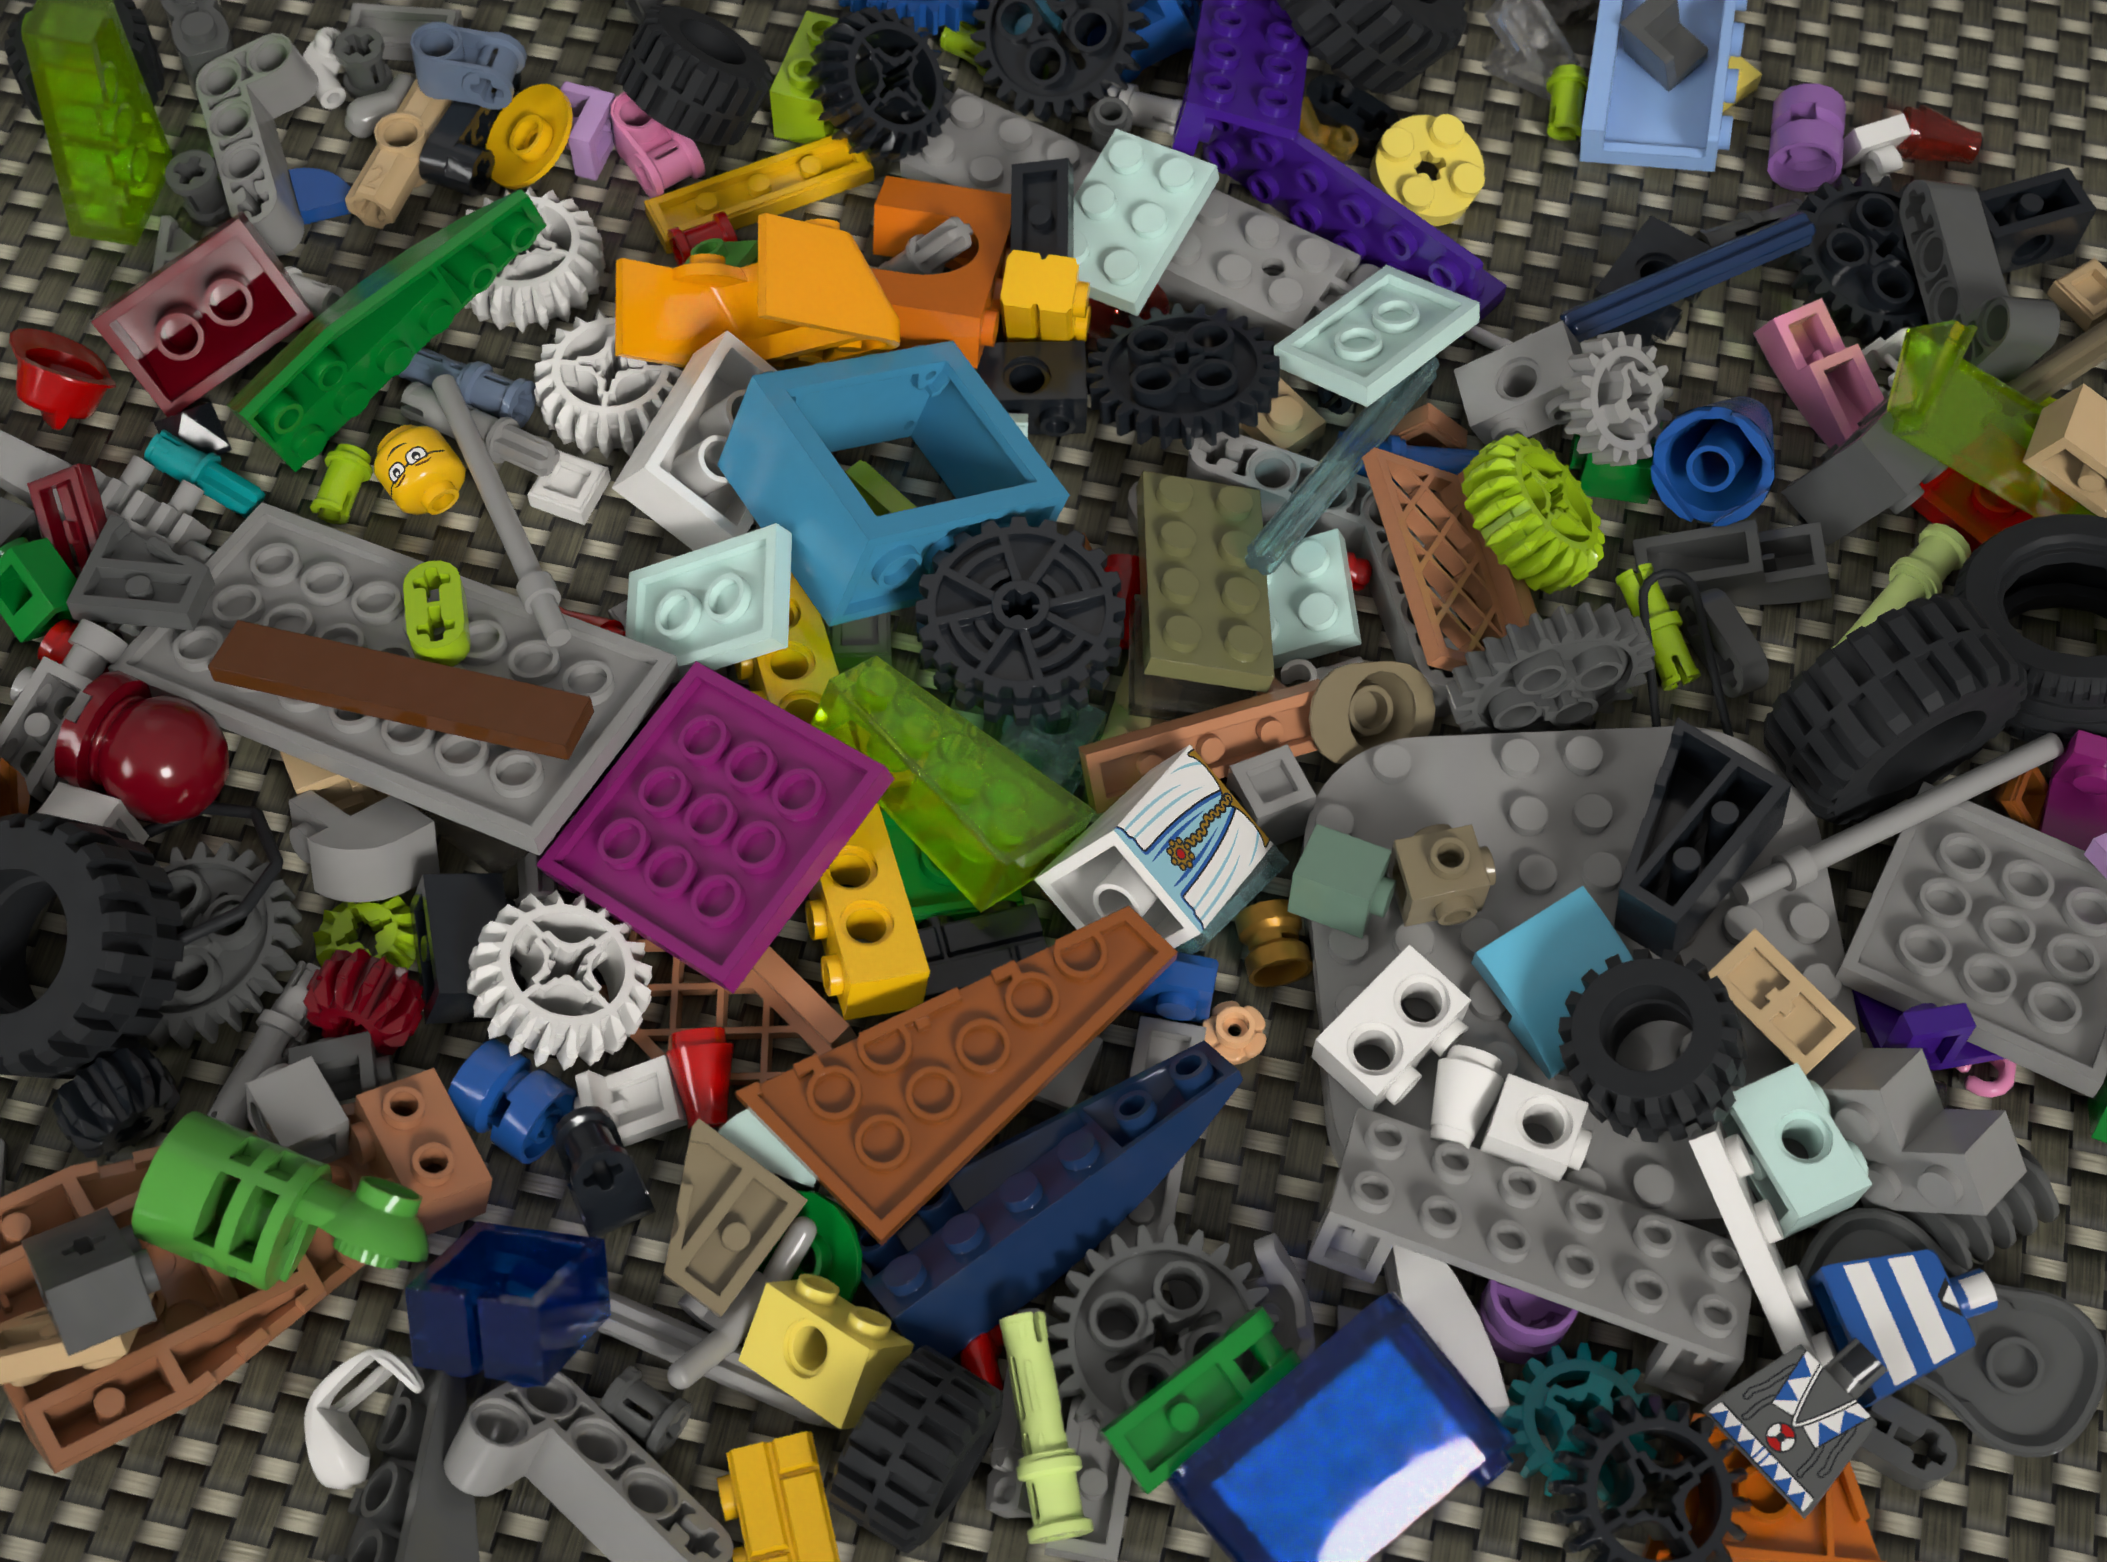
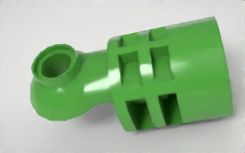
(257, 1206)

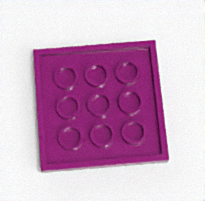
(715, 824)

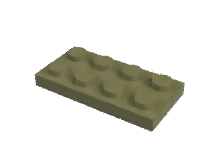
(1199, 598)

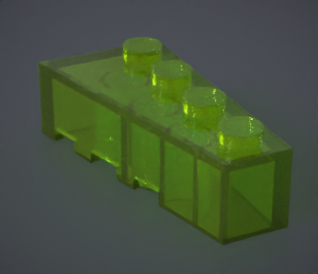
(96, 118)
(955, 788)

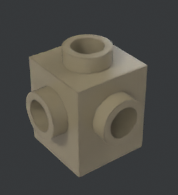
(1441, 875)

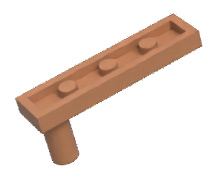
(1218, 736)

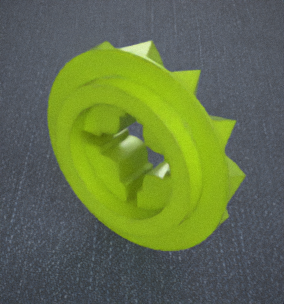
(394, 940)

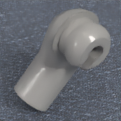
(369, 109)

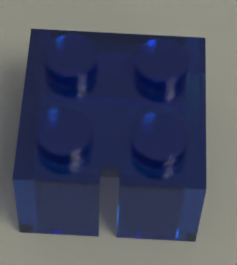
(508, 1303)

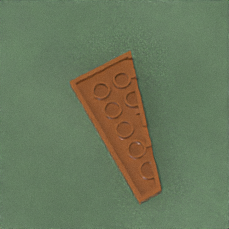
(933, 1085)

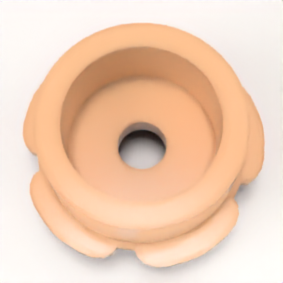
(1241, 1047)

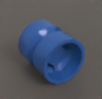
(510, 1100)

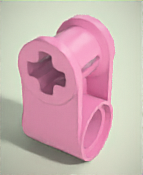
(652, 150)

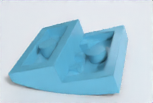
(1542, 963)

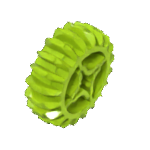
(1533, 513)

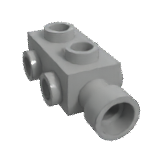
(41, 698)

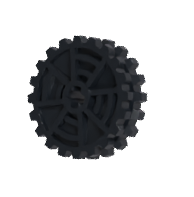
(1020, 620)

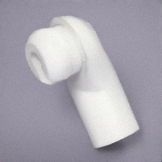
(326, 66)

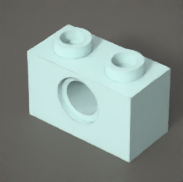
(1797, 1188)

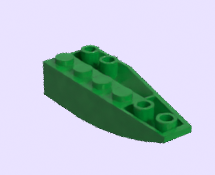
(378, 329)

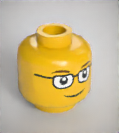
(419, 470)

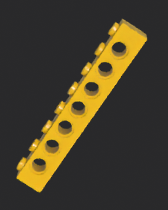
(864, 976)

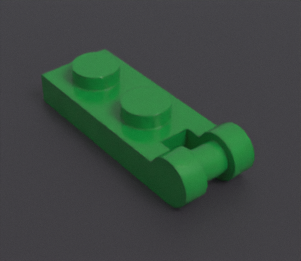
(1197, 1401)

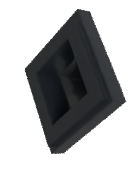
(197, 428)

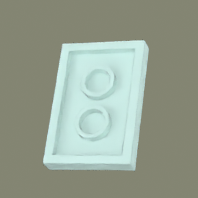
(1135, 216)
(1377, 335)
(715, 601)

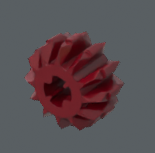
(363, 995)

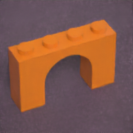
(952, 304)

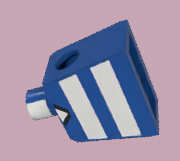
(1901, 1313)

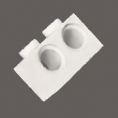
(1380, 1021)

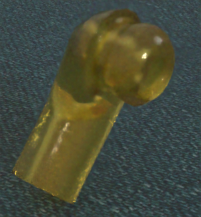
(1335, 141)

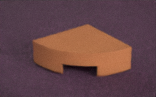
(1430, 428)

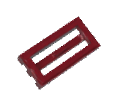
(81, 509)

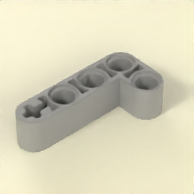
(239, 104)
(585, 1470)

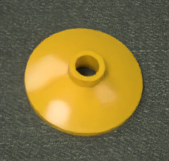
(529, 135)

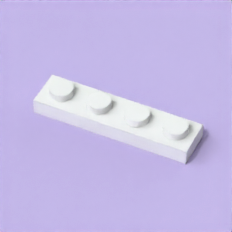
(1754, 1234)

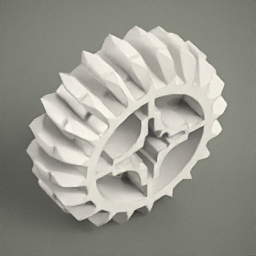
(543, 278)
(595, 394)
(567, 1012)

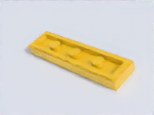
(762, 187)

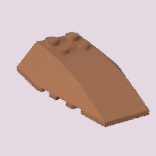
(202, 1324)

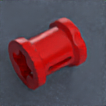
(684, 241)

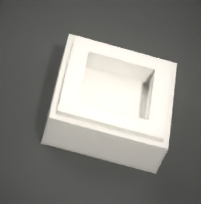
(570, 489)

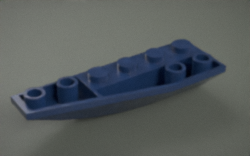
(1040, 1202)

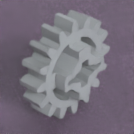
(1616, 399)

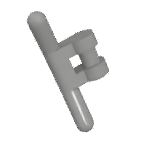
(737, 1319)

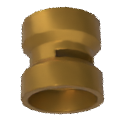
(1273, 943)

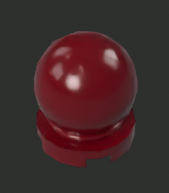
(146, 750)

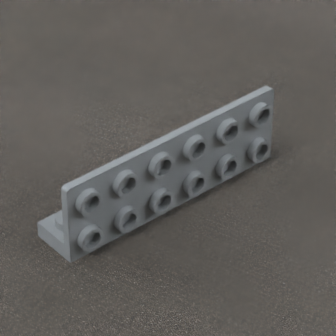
(1544, 1241)

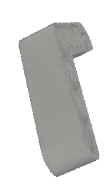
(1356, 515)

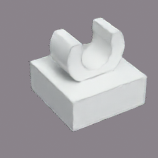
(1875, 147)

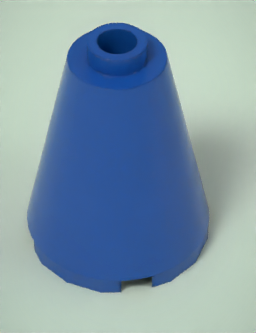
(1716, 461)

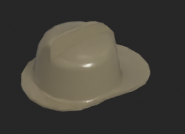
(1369, 706)

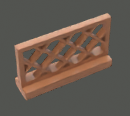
(1481, 588)
(781, 992)

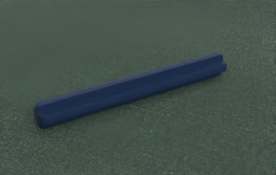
(1689, 276)

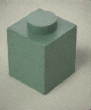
(1341, 881)

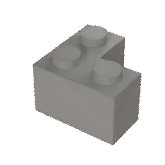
(1913, 1146)

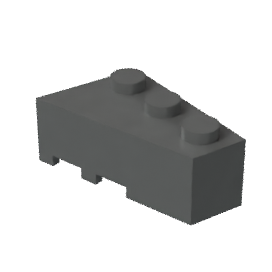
(1862, 478)

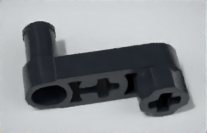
(456, 148)

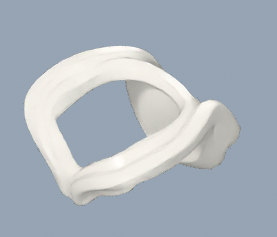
(332, 1440)

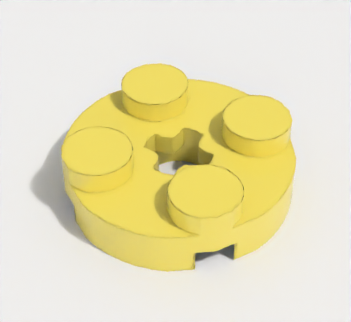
(1441, 143)

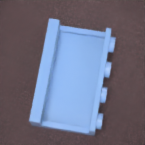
(1640, 122)

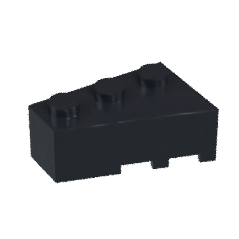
(1697, 839)

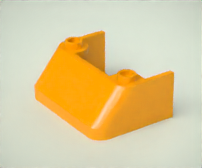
(795, 307)

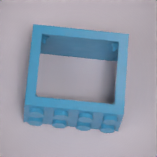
(840, 549)

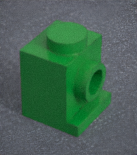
(33, 587)

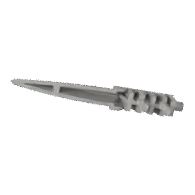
(123, 497)

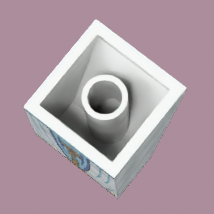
(1164, 849)

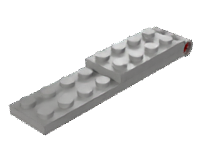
(1227, 259)

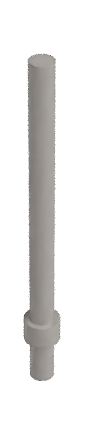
(535, 586)
(1801, 865)

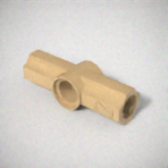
(394, 163)

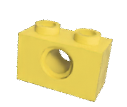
(822, 1347)

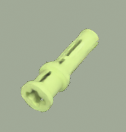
(1920, 573)
(1048, 1462)

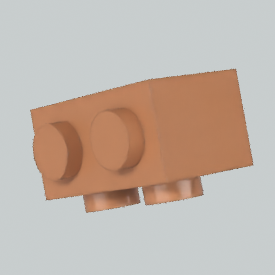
(419, 1141)

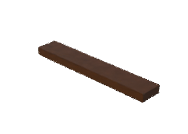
(402, 689)

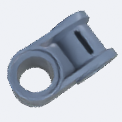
(462, 66)

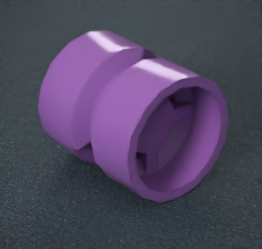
(1806, 137)
(1521, 1322)

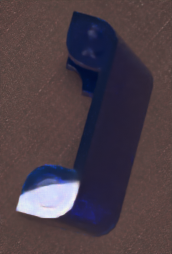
(1345, 1448)

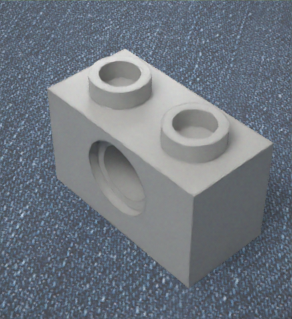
(1496, 385)

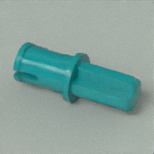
(205, 471)

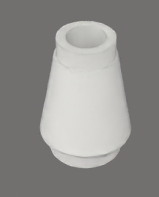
(1464, 1093)

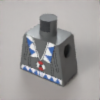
(1801, 1419)

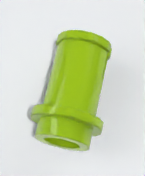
(1567, 91)
(346, 471)

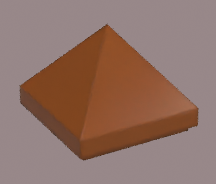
(2022, 798)

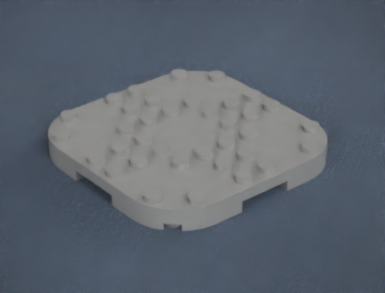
(1557, 818)

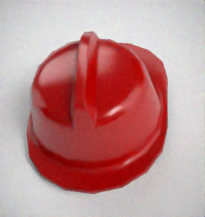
(58, 376)

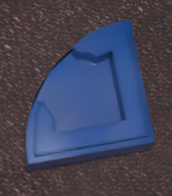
(319, 194)

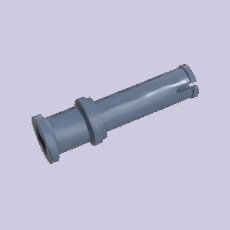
(478, 385)

